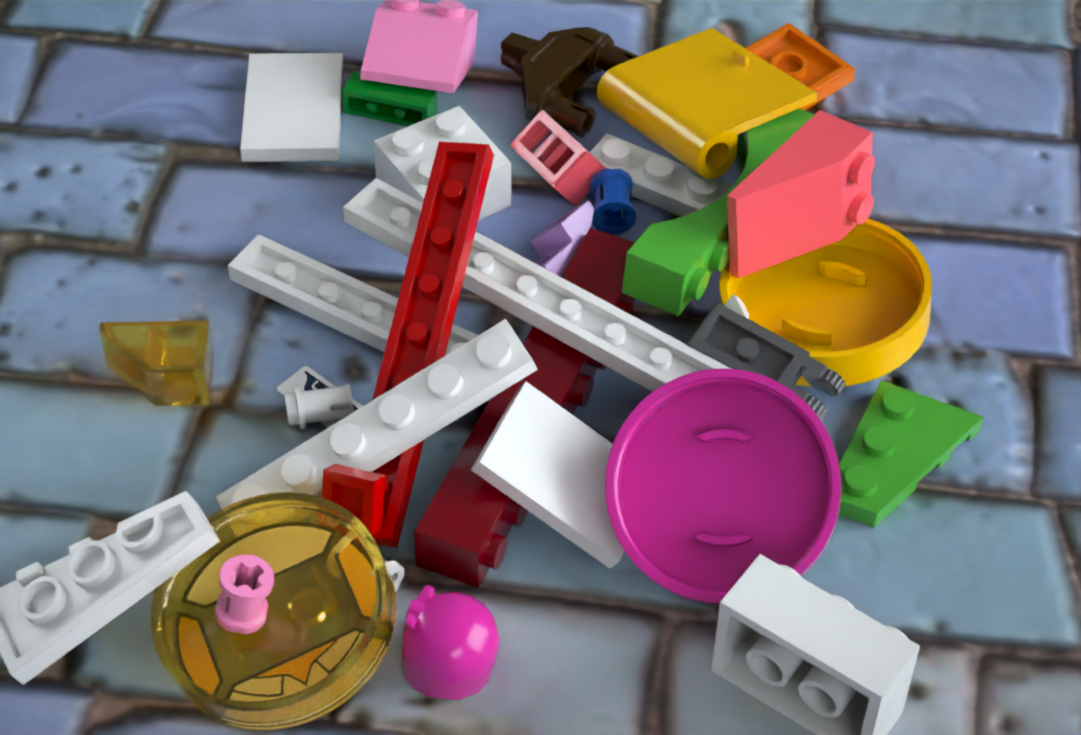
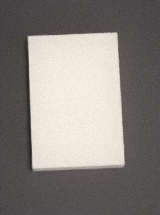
(292, 107)
(553, 470)

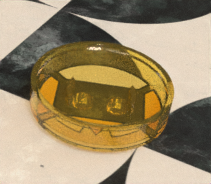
(323, 621)

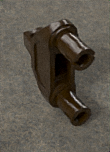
(558, 68)

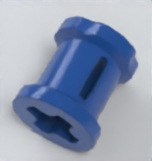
(607, 209)

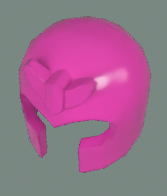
(448, 644)

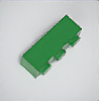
(388, 101)

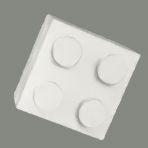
(407, 157)

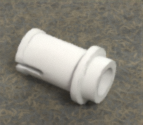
(318, 405)

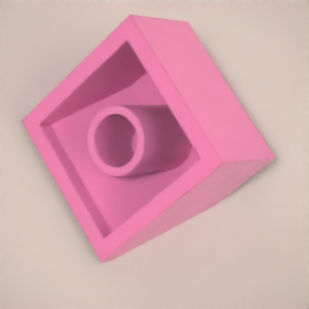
(421, 44)

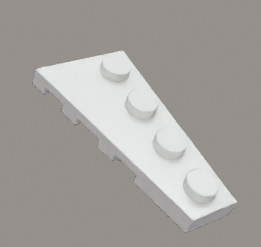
(74, 597)

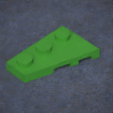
(896, 447)

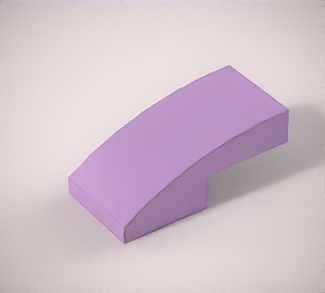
(562, 238)

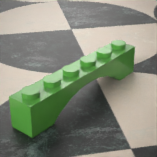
(679, 255)

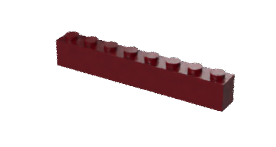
(469, 517)

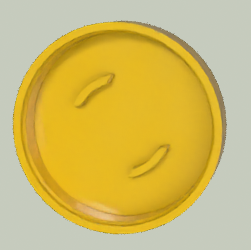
(849, 303)

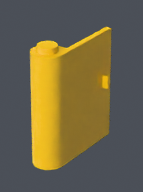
(700, 97)

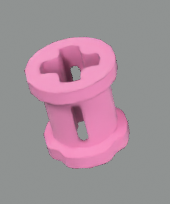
(245, 585)

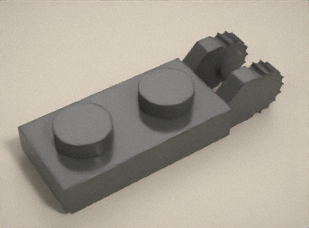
(755, 349)

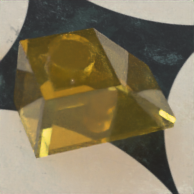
(162, 359)

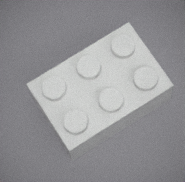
(811, 653)

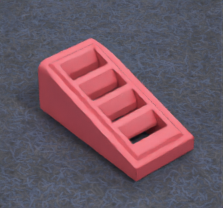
(559, 158)

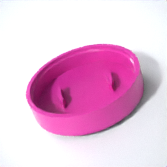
(718, 476)

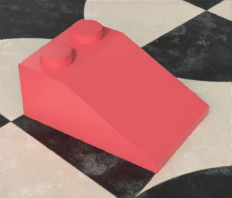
(801, 195)

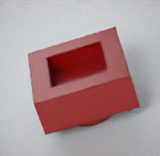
(357, 492)

